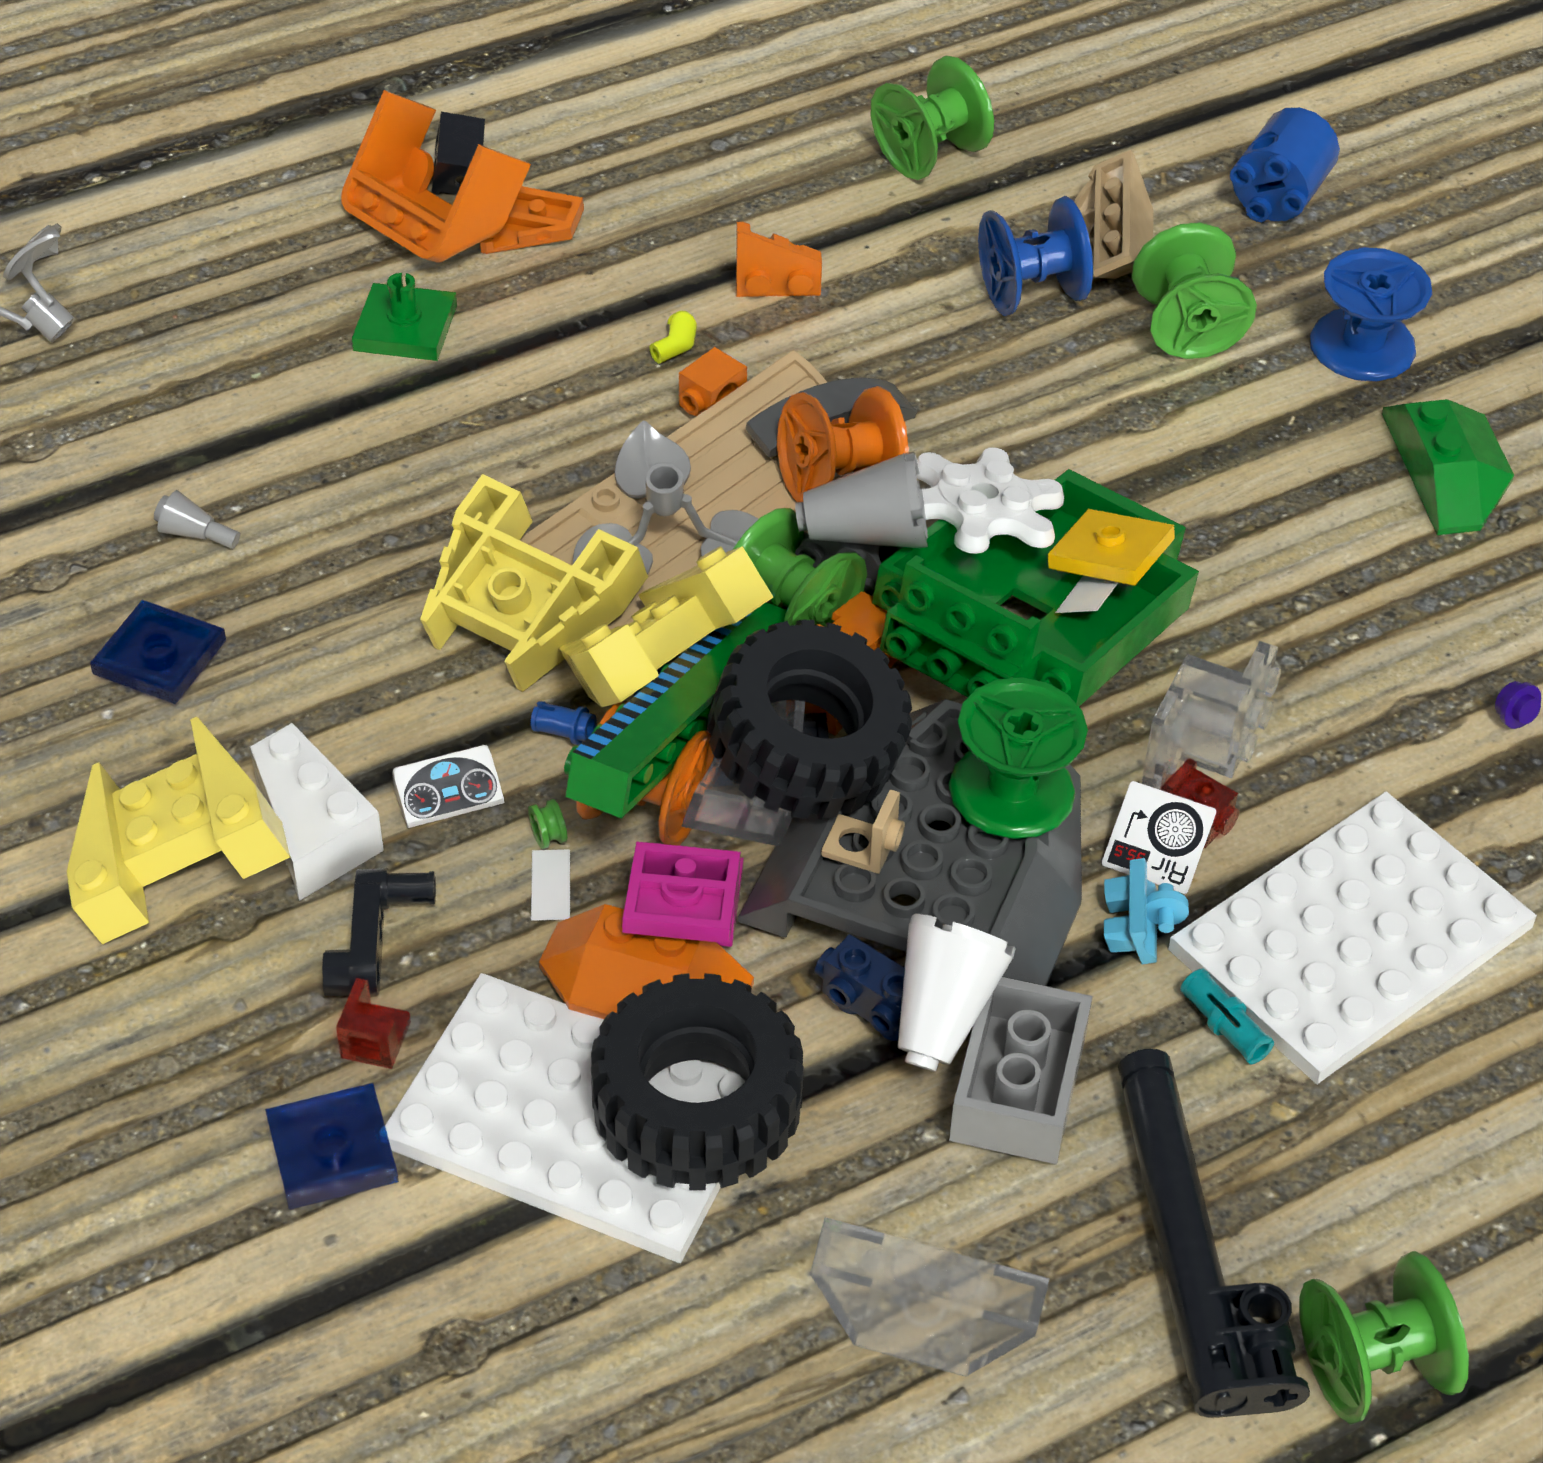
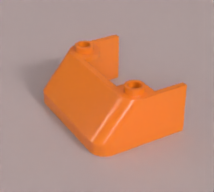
(392, 181)

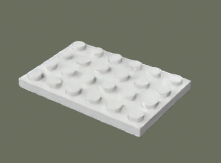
(1353, 935)
(514, 1113)

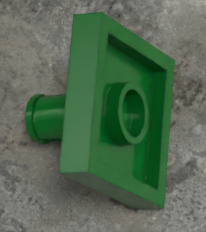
(404, 320)

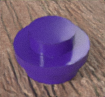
(1518, 704)

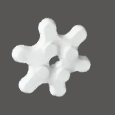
(988, 500)

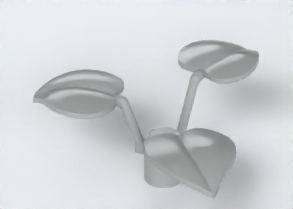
(41, 308)
(658, 470)

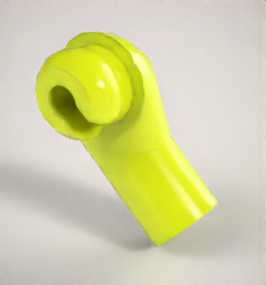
(680, 338)

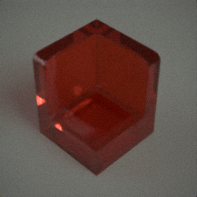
(370, 1031)

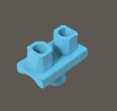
(1146, 910)

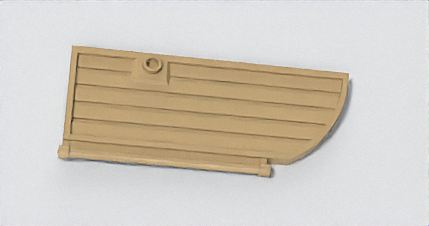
(725, 475)

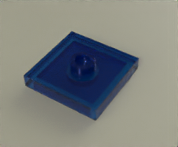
(158, 651)
(331, 1146)

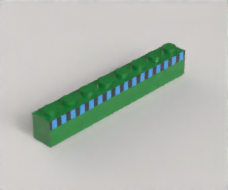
(649, 732)

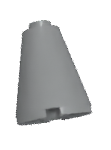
(868, 506)

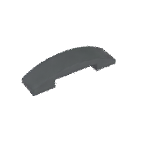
(836, 398)

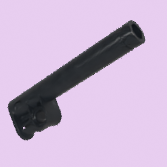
(1228, 1355)

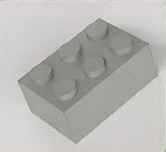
(1021, 1070)

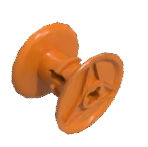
(816, 449)
(674, 790)

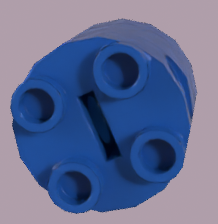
(1285, 165)

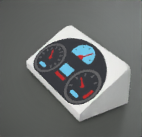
(447, 786)

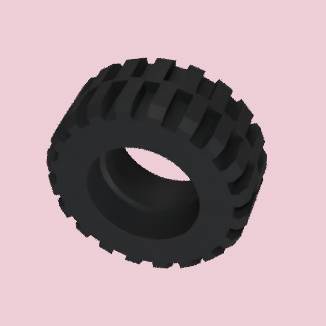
(793, 767)
(692, 1139)

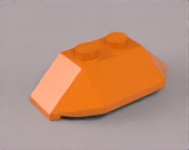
(599, 965)

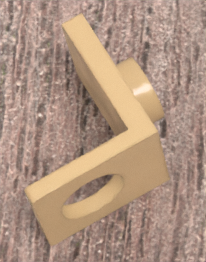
(882, 836)

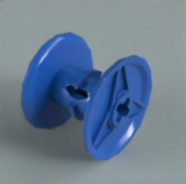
(1059, 251)
(1374, 295)

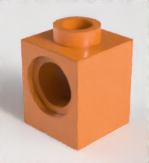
(709, 380)

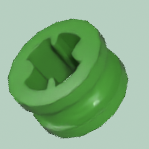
(547, 823)

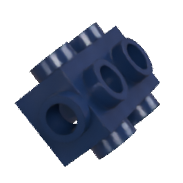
(864, 984)

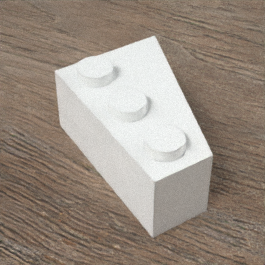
(322, 813)

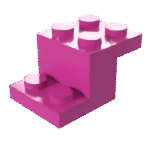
(683, 893)

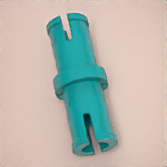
(1247, 1037)

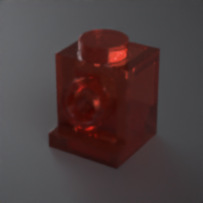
(1200, 788)

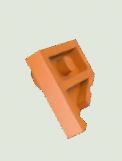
(536, 220)
(775, 266)

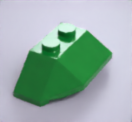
(1451, 462)

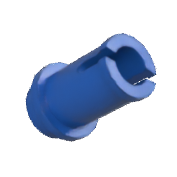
(563, 721)

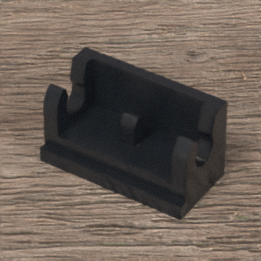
(454, 150)

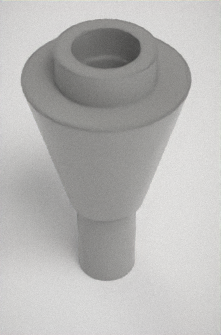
(184, 518)

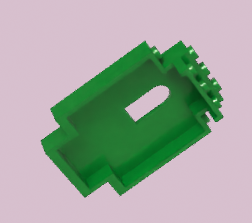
(950, 618)

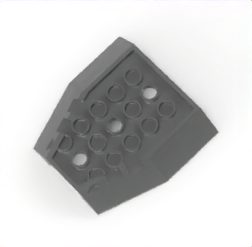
(962, 875)

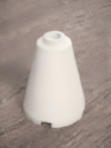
(946, 987)

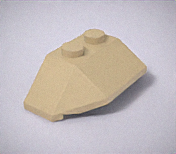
(1116, 215)

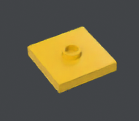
(1111, 547)

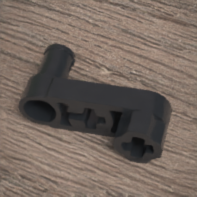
(372, 894)

